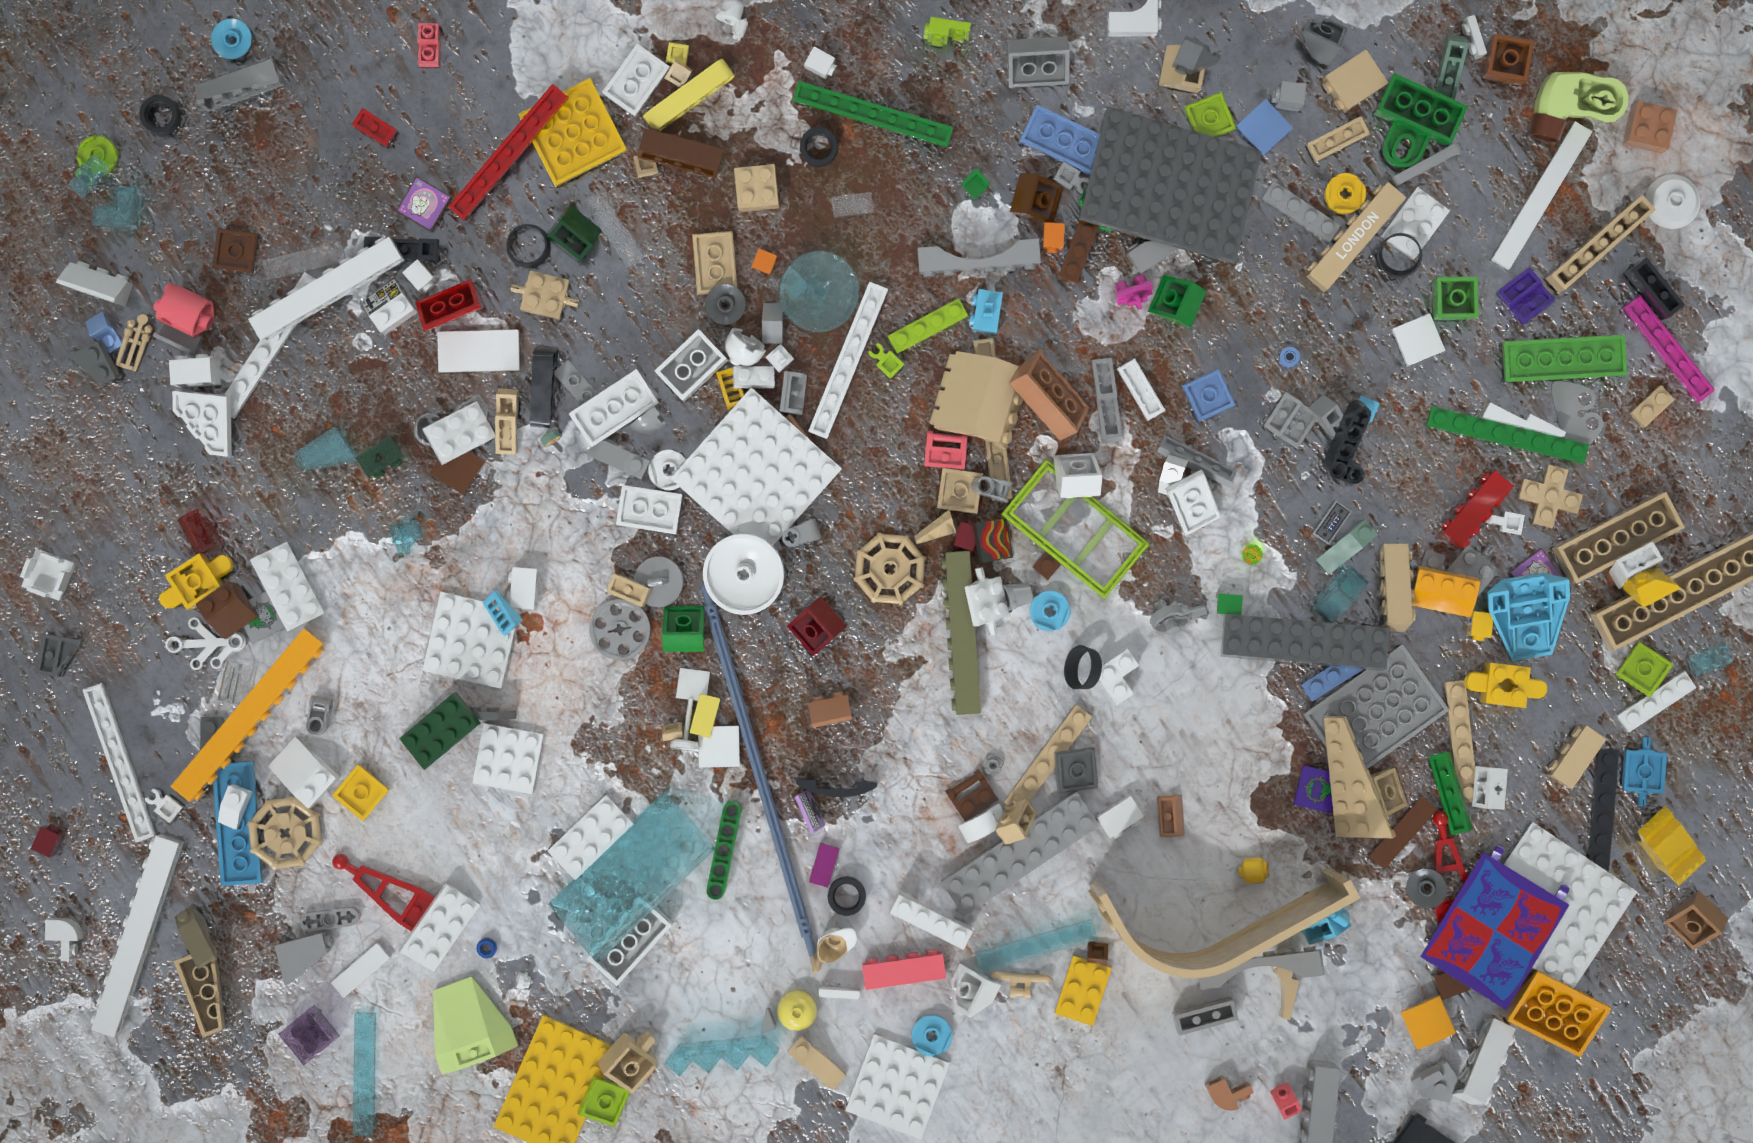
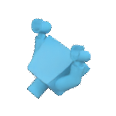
(1328, 927)

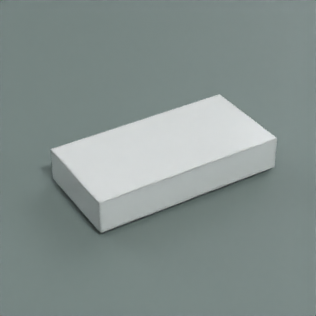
(839, 992)

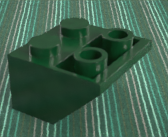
(574, 233)

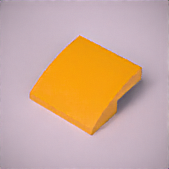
(1428, 1022)

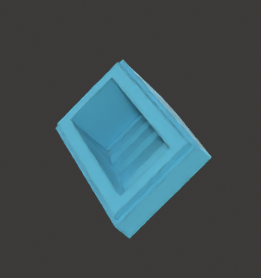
(510, 614)

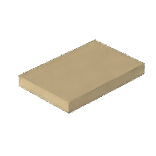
(714, 260)

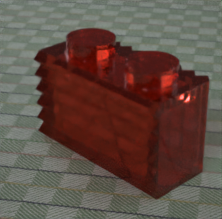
(197, 532)

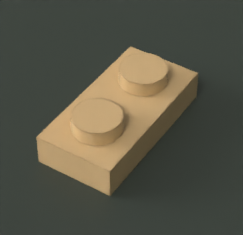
(1652, 406)
(628, 590)

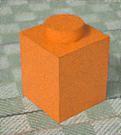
(1053, 237)

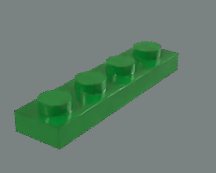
(1450, 793)

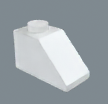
(1172, 472)
(234, 806)

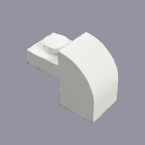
(981, 824)
(65, 931)

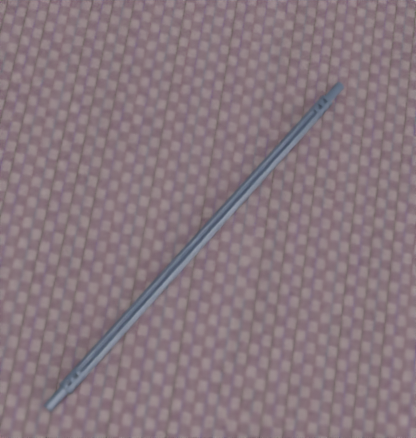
(759, 772)

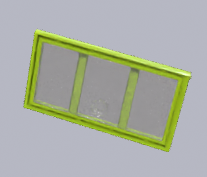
(1075, 531)

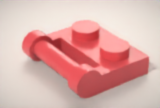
(945, 457)

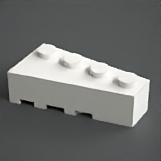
(1485, 1063)

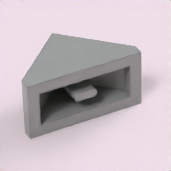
(772, 323)

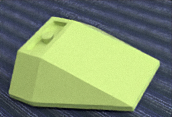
(468, 1026)

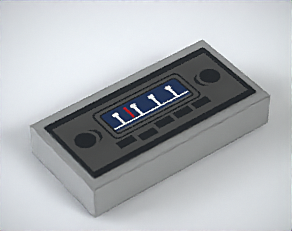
(1331, 522)

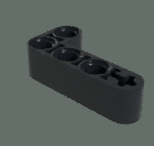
(542, 385)
(1357, 417)

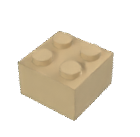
(756, 188)

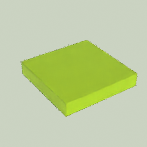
(1210, 116)
(1644, 669)
(603, 1101)

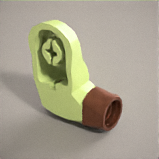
(1575, 97)

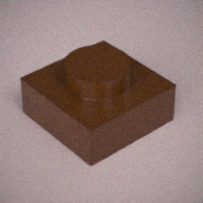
(1046, 566)
(1097, 953)

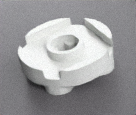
(659, 463)

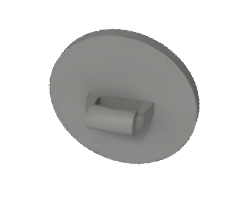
(663, 578)

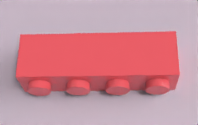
(903, 970)

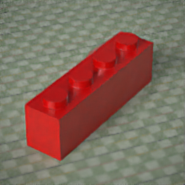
(1475, 509)

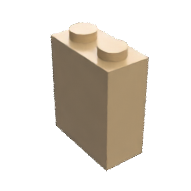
(1354, 81)

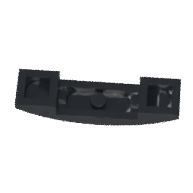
(412, 248)
(811, 785)

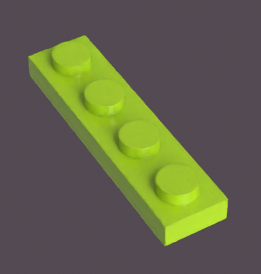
(927, 326)

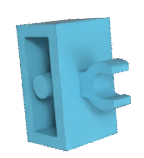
(986, 311)

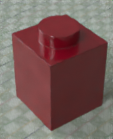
(965, 536)
(48, 840)

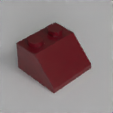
(816, 626)

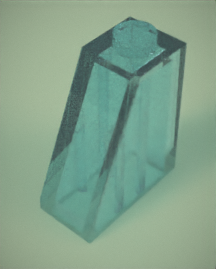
(326, 452)

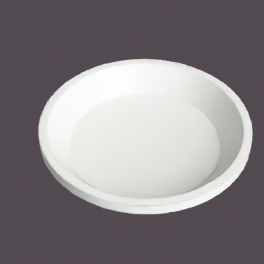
(1674, 200)

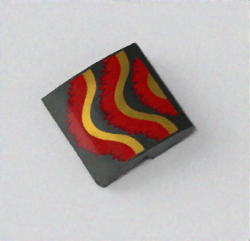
(992, 540)

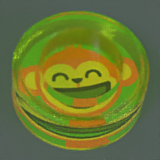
(1252, 554)

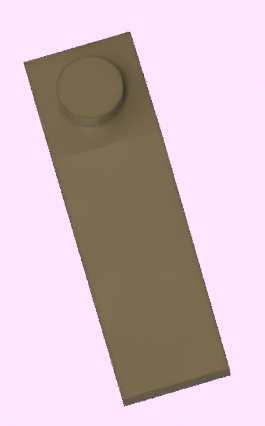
(196, 936)

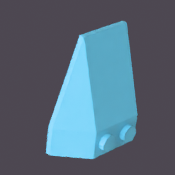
(1529, 613)

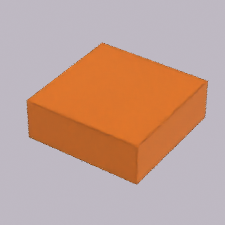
(764, 261)

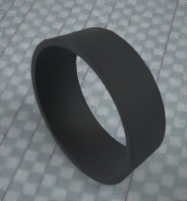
(541, 259)
(1395, 273)
(1071, 667)

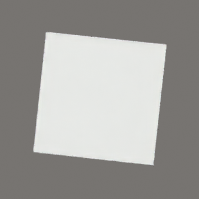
(1418, 339)
(721, 748)

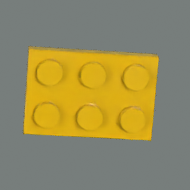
(1082, 990)

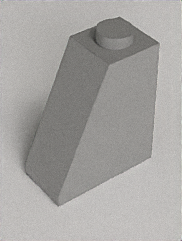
(300, 954)

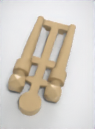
(141, 319)

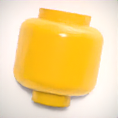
(1254, 870)

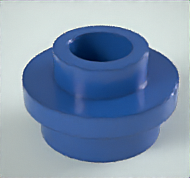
(480, 948)

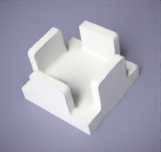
(47, 574)

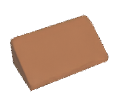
(1171, 816)

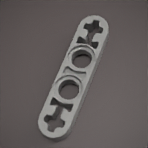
(1426, 164)

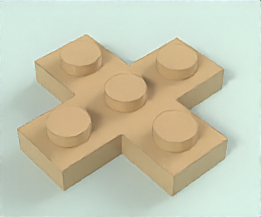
(1550, 496)

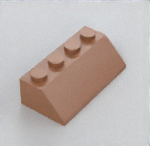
(1049, 395)

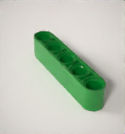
(718, 858)

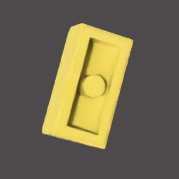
(704, 715)

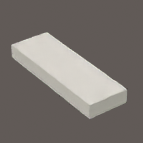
(360, 970)

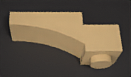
(506, 421)
(1289, 988)
(816, 1062)

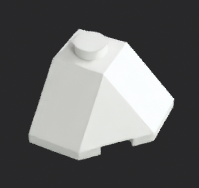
(972, 990)

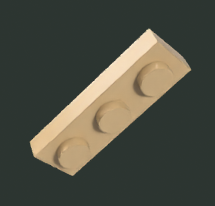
(1338, 139)

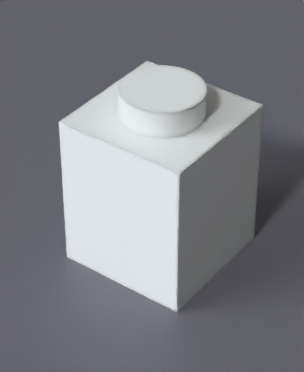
(820, 63)
(420, 277)

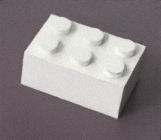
(691, 365)

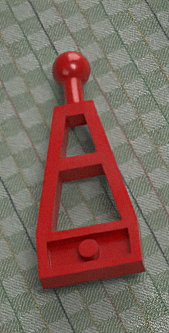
(1441, 820)
(416, 906)

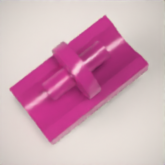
(1136, 294)

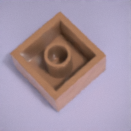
(1649, 127)

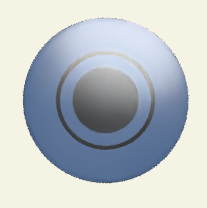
(1289, 357)

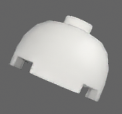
(743, 349)

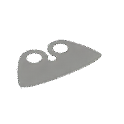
(1567, 406)

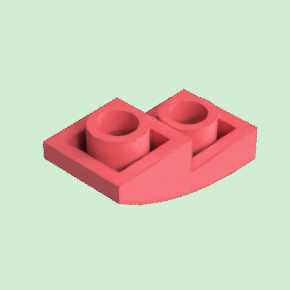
(428, 44)

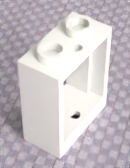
(1635, 562)

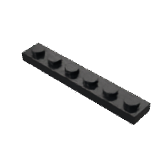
(1603, 807)

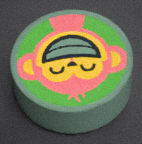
(550, 438)

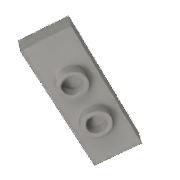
(575, 382)

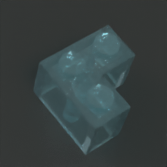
(123, 213)
(1340, 594)

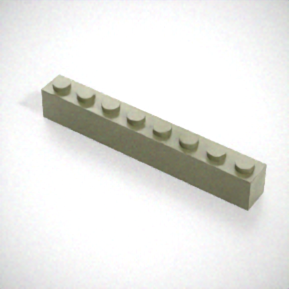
(962, 633)

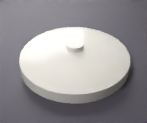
(743, 573)

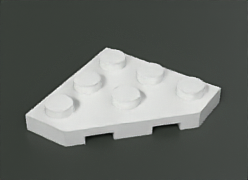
(206, 418)

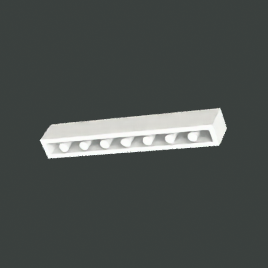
(326, 289)

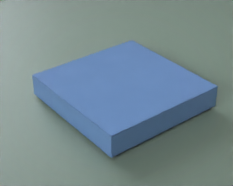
(1264, 127)
(1208, 395)

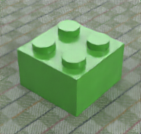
(1455, 298)

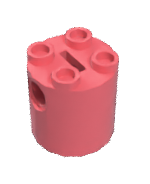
(184, 310)

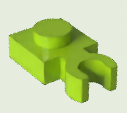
(888, 363)

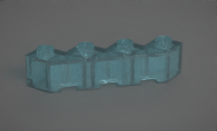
(732, 1050)

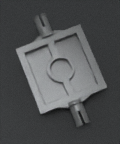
(1475, 564)

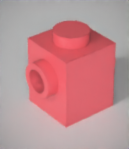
(1285, 1101)

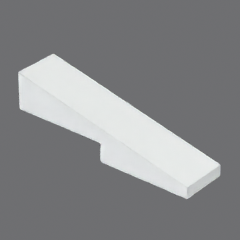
(1529, 422)

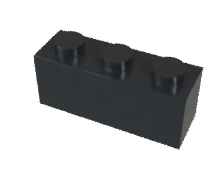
(1654, 288)

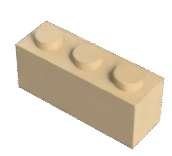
(1576, 756)

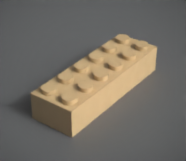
(1617, 536)

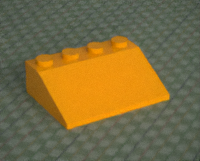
(1557, 1013)

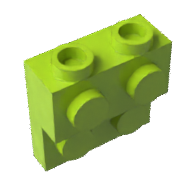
(940, 29)

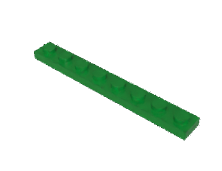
(872, 114)
(1507, 435)

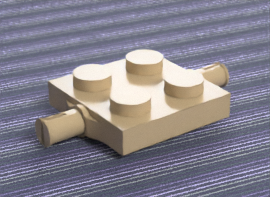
(545, 295)

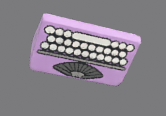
(810, 811)

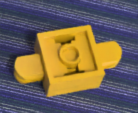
(195, 580)
(1505, 685)

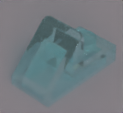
(88, 176)
(1709, 660)

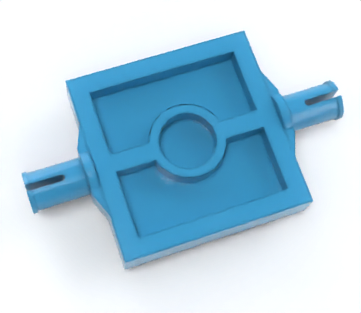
(1644, 771)

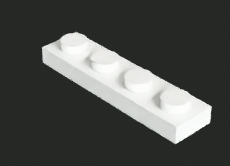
(1662, 698)

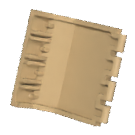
(977, 398)

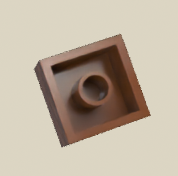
(1508, 59)

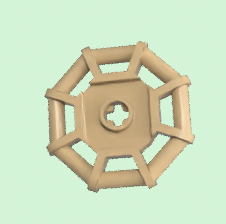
(878, 568)
(272, 833)

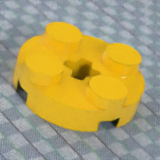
(1354, 187)

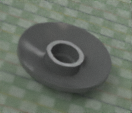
(714, 301)
(1420, 895)

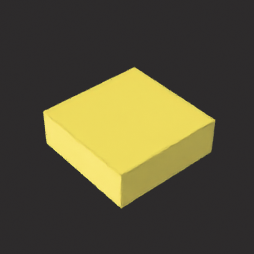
(677, 52)

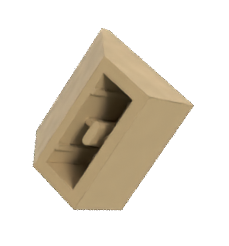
(1175, 80)

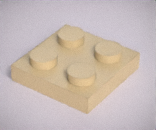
(956, 491)

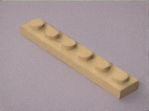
(1460, 736)
(1045, 761)

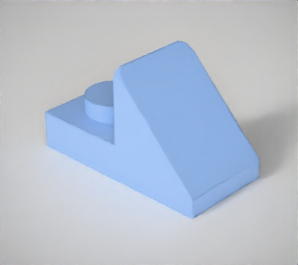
(101, 328)

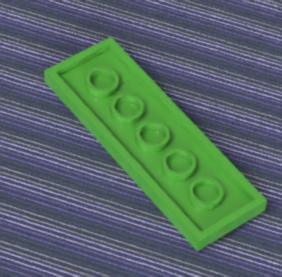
(1564, 358)

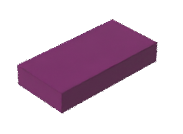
(824, 865)

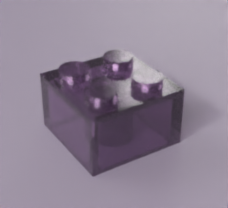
(309, 1035)

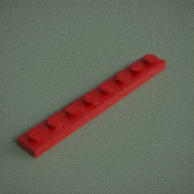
(508, 152)

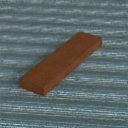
(1405, 830)

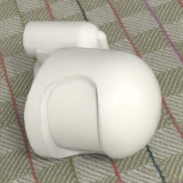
(731, 14)

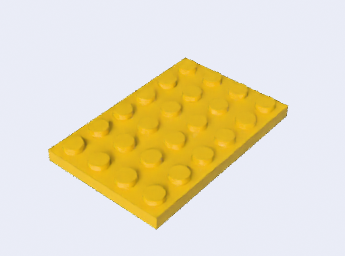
(552, 1084)

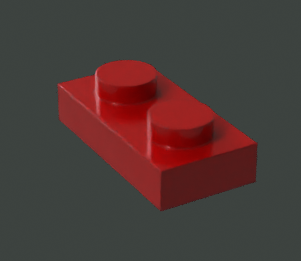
(374, 127)

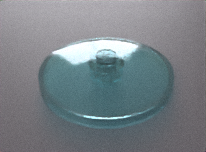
(818, 291)

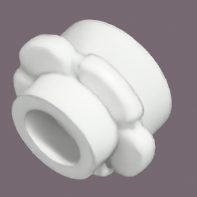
(522, 981)

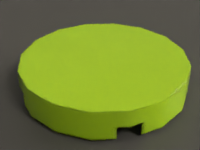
(101, 148)

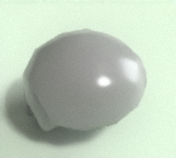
(422, 422)

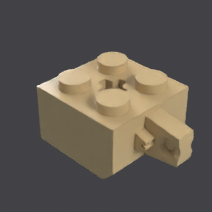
(629, 1061)

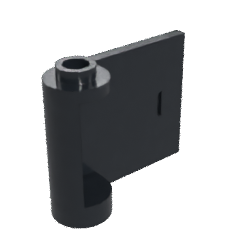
(1417, 1131)

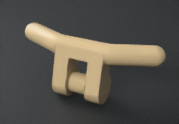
(1015, 978)

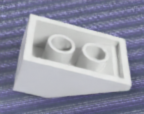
(303, 772)

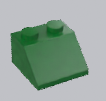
(1177, 300)
(683, 629)

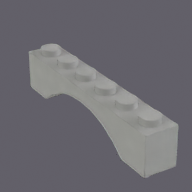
(936, 260)
(1304, 964)

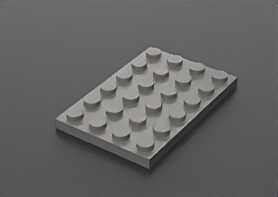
(1382, 706)

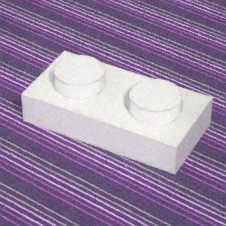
(1471, 30)
(753, 377)

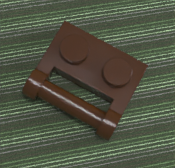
(974, 801)

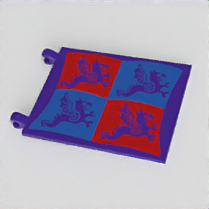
(1495, 929)

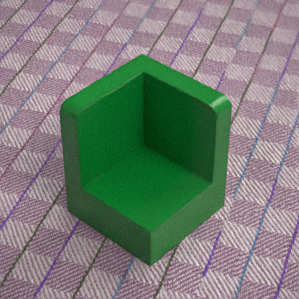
(975, 184)
(1229, 604)

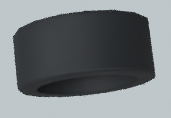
(160, 99)
(821, 131)
(831, 896)

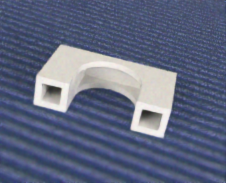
(1136, 23)
(948, 929)

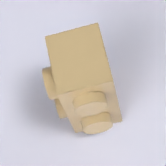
(1016, 821)

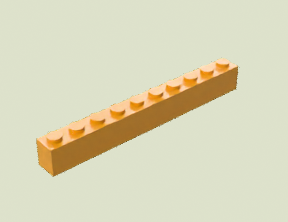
(247, 716)

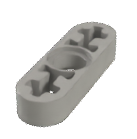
(314, 915)

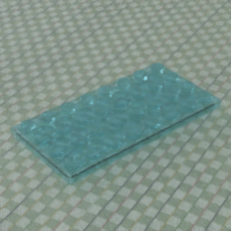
(631, 877)

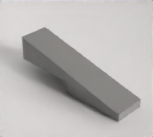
(1107, 400)

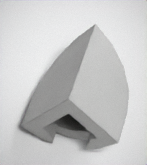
(649, 422)

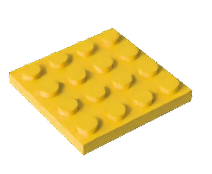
(577, 135)

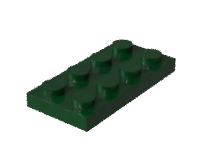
(440, 730)

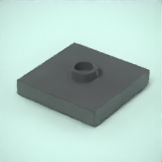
(1076, 770)

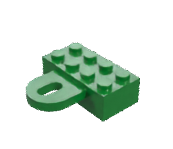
(1418, 117)

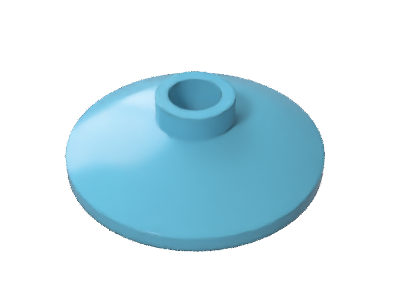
(224, 32)

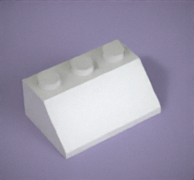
(96, 282)

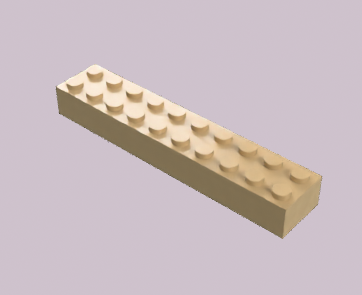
(1698, 584)

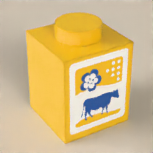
(1480, 626)

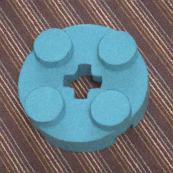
(1039, 616)
(927, 1024)

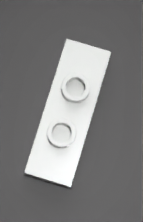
(1141, 389)

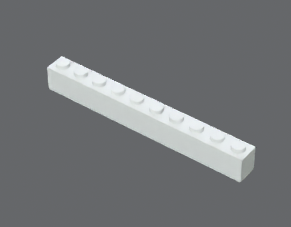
(136, 936)

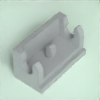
(793, 393)

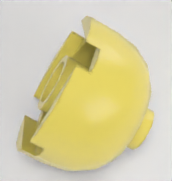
(797, 1010)

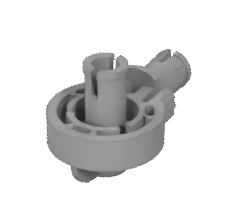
(1173, 617)

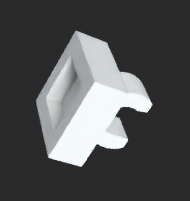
(779, 358)

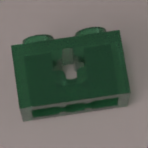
(369, 459)

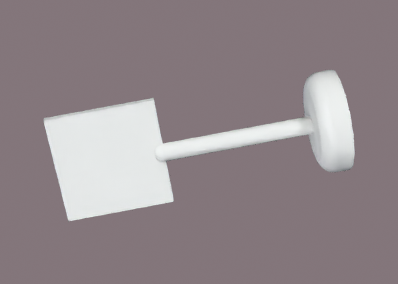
(689, 687)

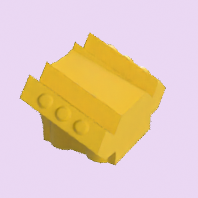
(1670, 846)

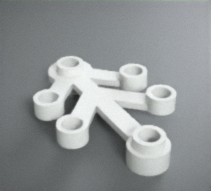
(210, 642)

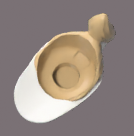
(832, 946)

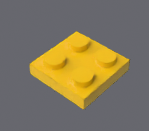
(360, 792)

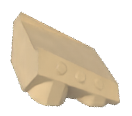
(939, 528)

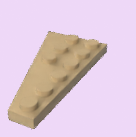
(1353, 792)

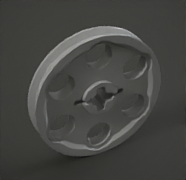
(614, 637)

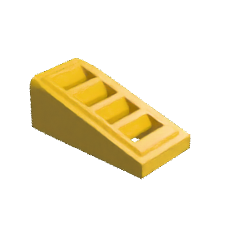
(725, 373)

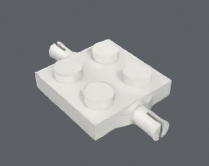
(986, 601)

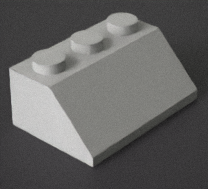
(1038, 62)

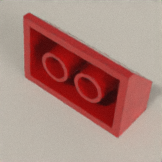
(449, 305)

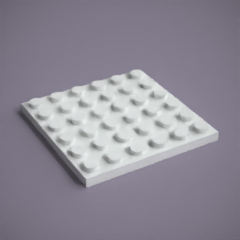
(756, 470)
(1594, 901)

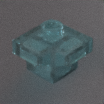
(405, 535)

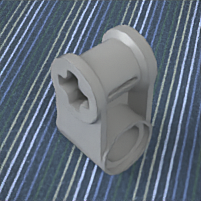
(995, 488)
(805, 532)
(318, 713)

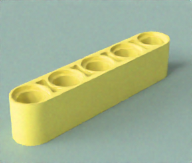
(689, 95)

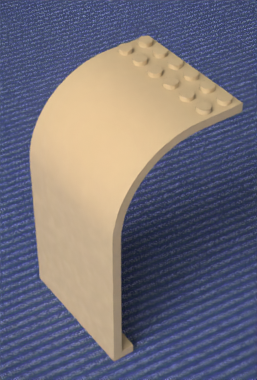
(1245, 943)

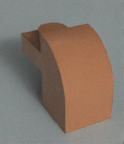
(1226, 1098)

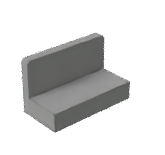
(178, 339)

